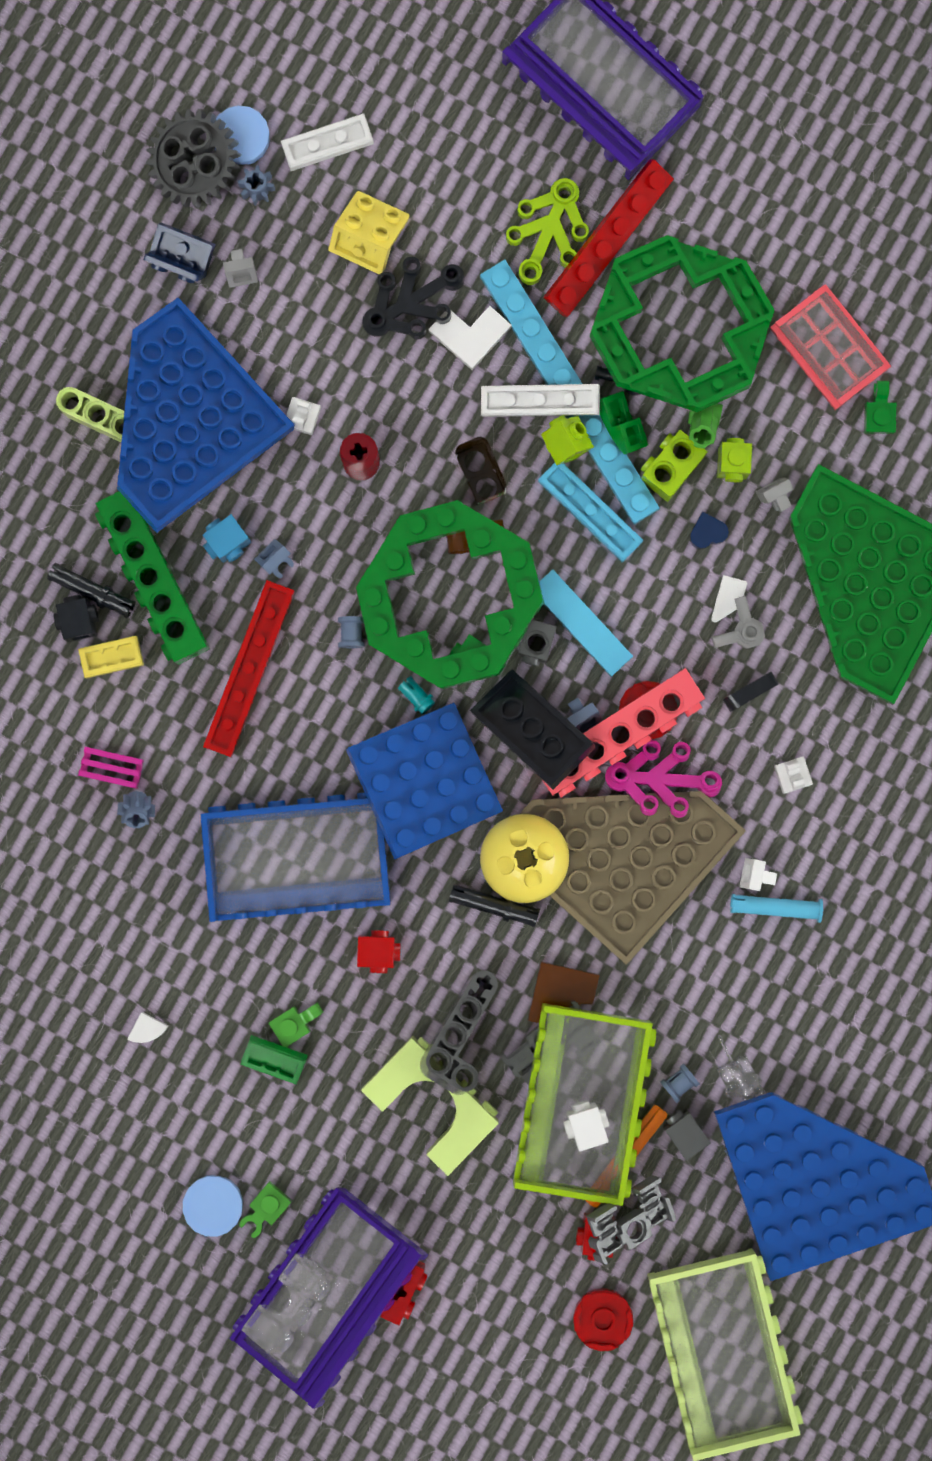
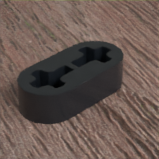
(750, 691)

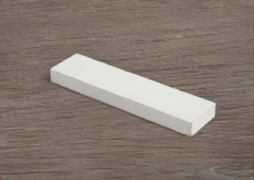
(540, 400)

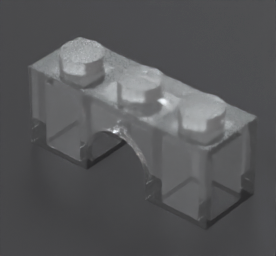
(306, 1285)

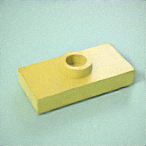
(111, 657)

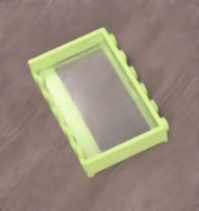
(725, 1354)

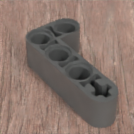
(463, 1028)

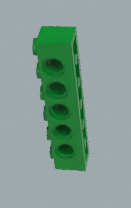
(192, 641)

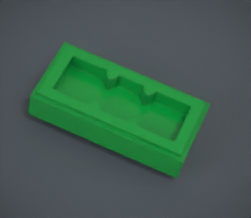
(273, 1059)

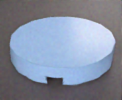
(249, 130)
(212, 1205)

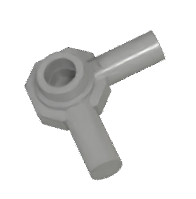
(747, 632)

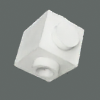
(586, 1125)

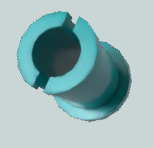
(416, 695)

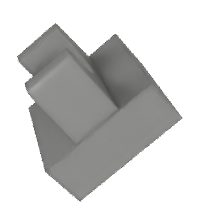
(240, 270)
(776, 494)

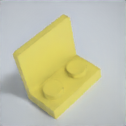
(367, 232)

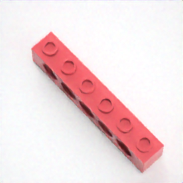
(679, 685)

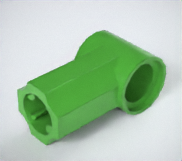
(704, 425)

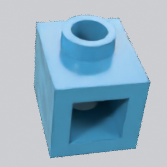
(225, 539)

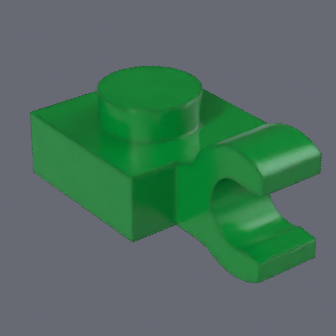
(880, 415)

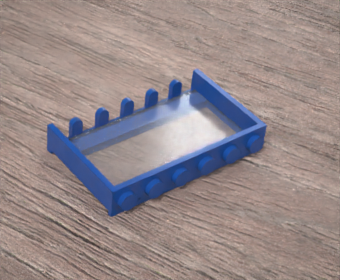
(294, 858)

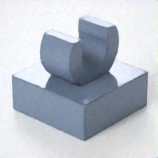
(272, 557)
(583, 717)

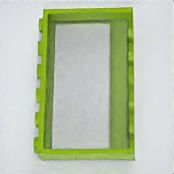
(577, 1060)

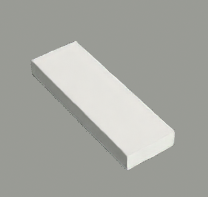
(327, 142)

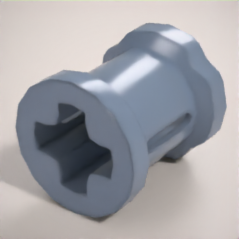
(351, 632)
(679, 1083)

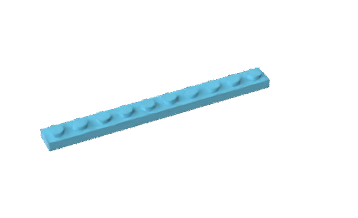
(557, 370)

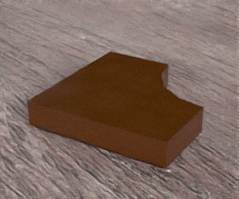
(559, 986)

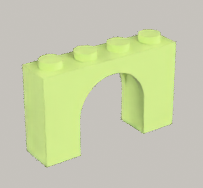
(472, 1118)

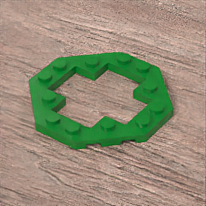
(663, 379)
(395, 562)

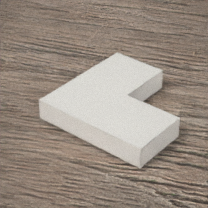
(472, 342)

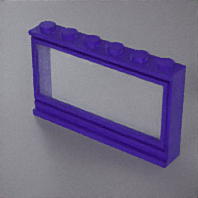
(605, 79)
(368, 1269)

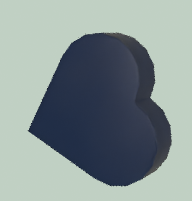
(708, 531)

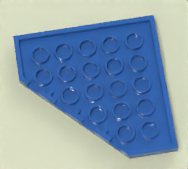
(188, 416)
(817, 1185)

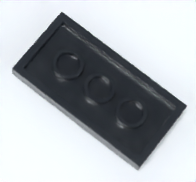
(533, 729)

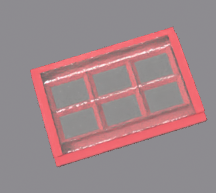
(830, 347)

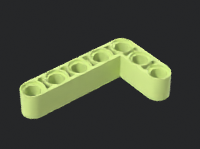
(85, 409)

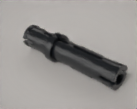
(101, 595)
(494, 905)

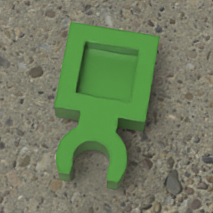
(267, 1206)

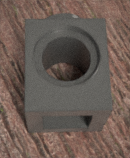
(546, 633)
(685, 1133)

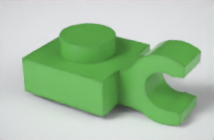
(293, 1025)

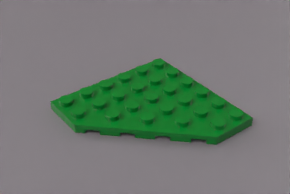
(867, 578)

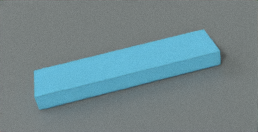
(590, 511)
(583, 624)

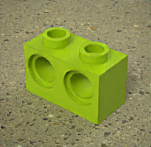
(677, 468)

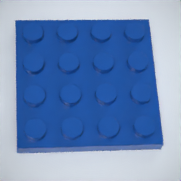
(424, 780)

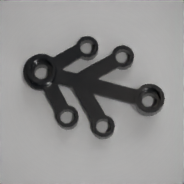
(410, 302)

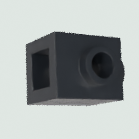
(76, 618)

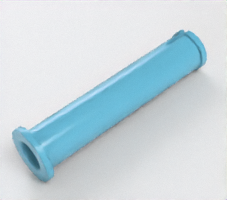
(777, 907)

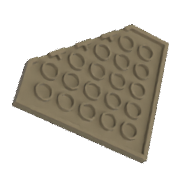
(633, 867)

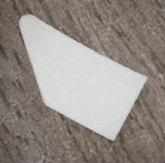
(725, 603)

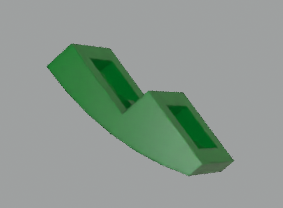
(624, 430)

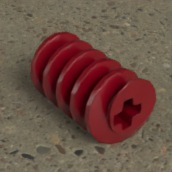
(359, 444)

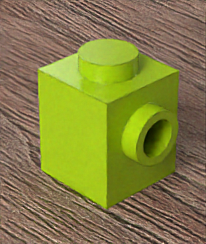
(566, 439)
(734, 460)

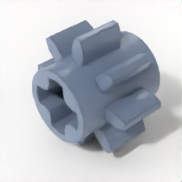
(250, 180)
(136, 809)

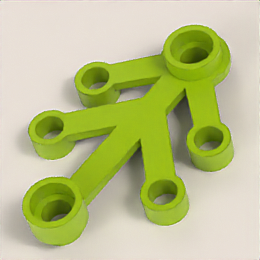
(550, 227)

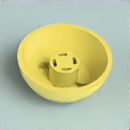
(507, 873)

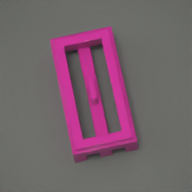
(87, 762)

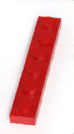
(608, 238)
(249, 668)

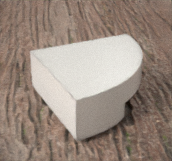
(147, 1029)

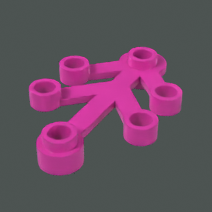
(658, 779)

